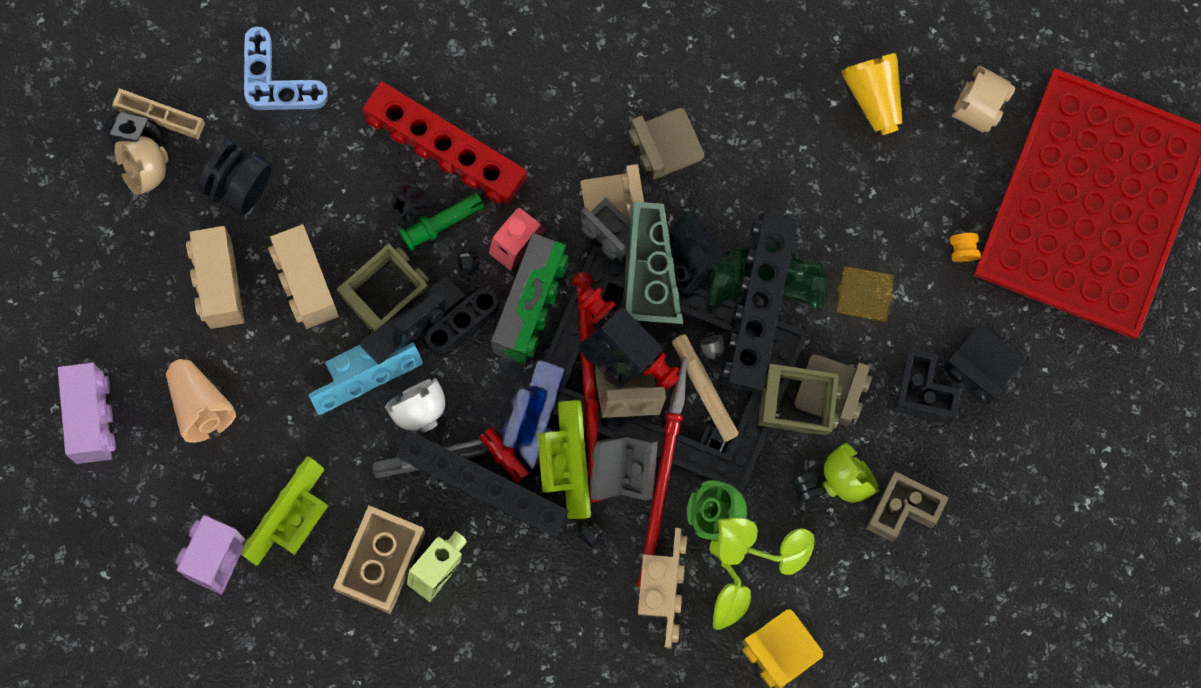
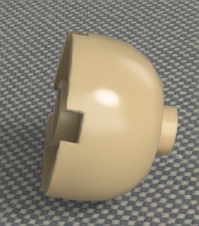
(143, 163)

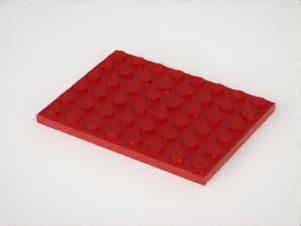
(1093, 204)

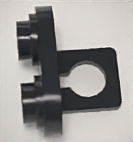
(131, 128)

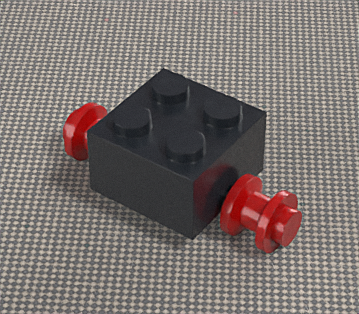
(622, 345)

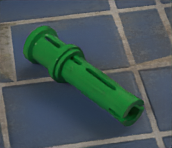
(429, 227)

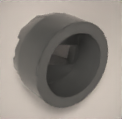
(713, 345)

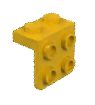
(782, 649)

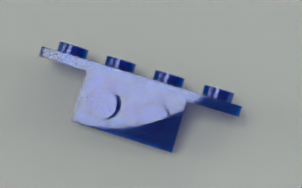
(532, 413)

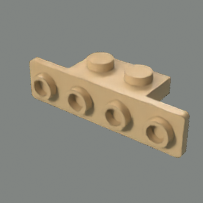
(659, 587)

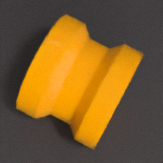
(965, 247)

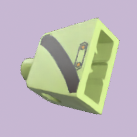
(429, 573)

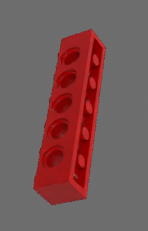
(387, 99)

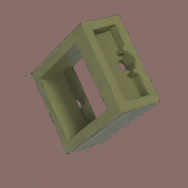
(400, 260)
(769, 397)

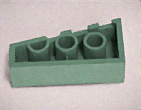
(649, 270)

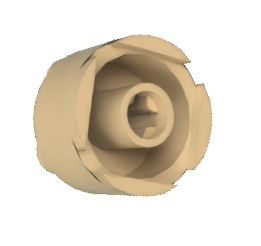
(982, 99)

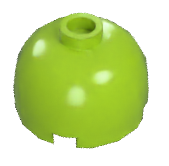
(848, 476)

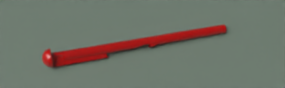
(583, 283)

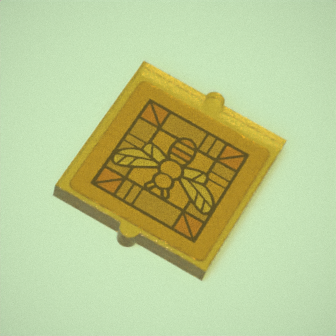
(865, 294)

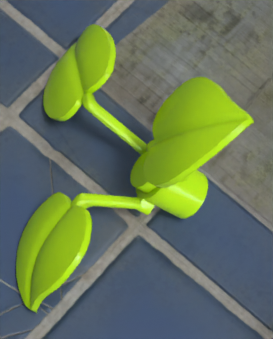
(734, 541)

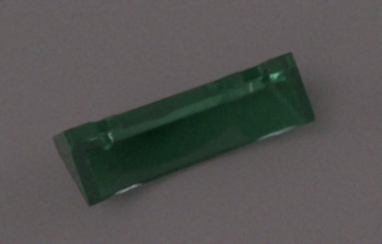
(804, 280)

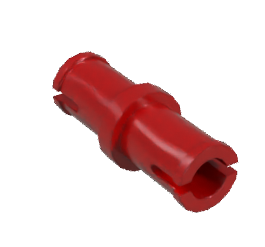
(504, 455)

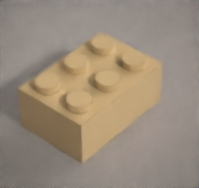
(215, 277)
(302, 277)
(379, 559)

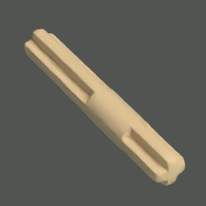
(705, 388)

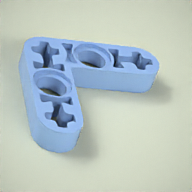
(264, 81)

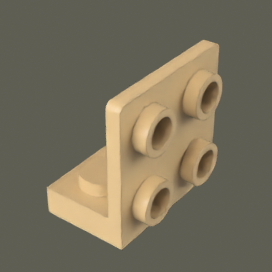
(617, 188)

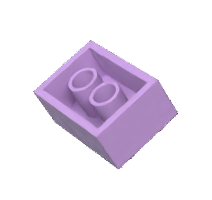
(85, 413)
(210, 554)

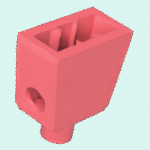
(514, 238)

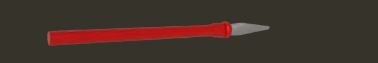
(671, 431)

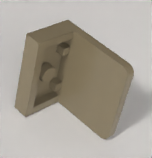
(666, 143)
(853, 383)
(634, 398)

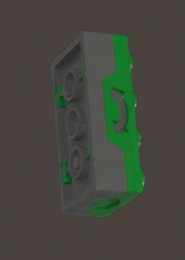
(529, 298)

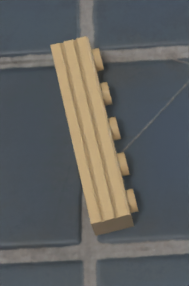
(159, 114)

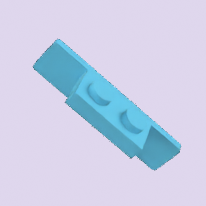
(358, 373)

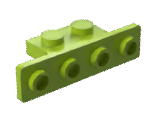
(564, 460)
(290, 516)

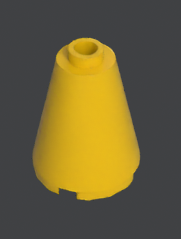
(877, 91)

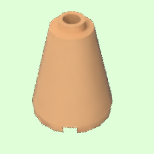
(197, 402)

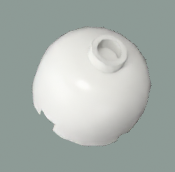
(418, 406)

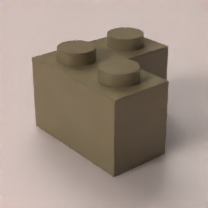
(905, 499)

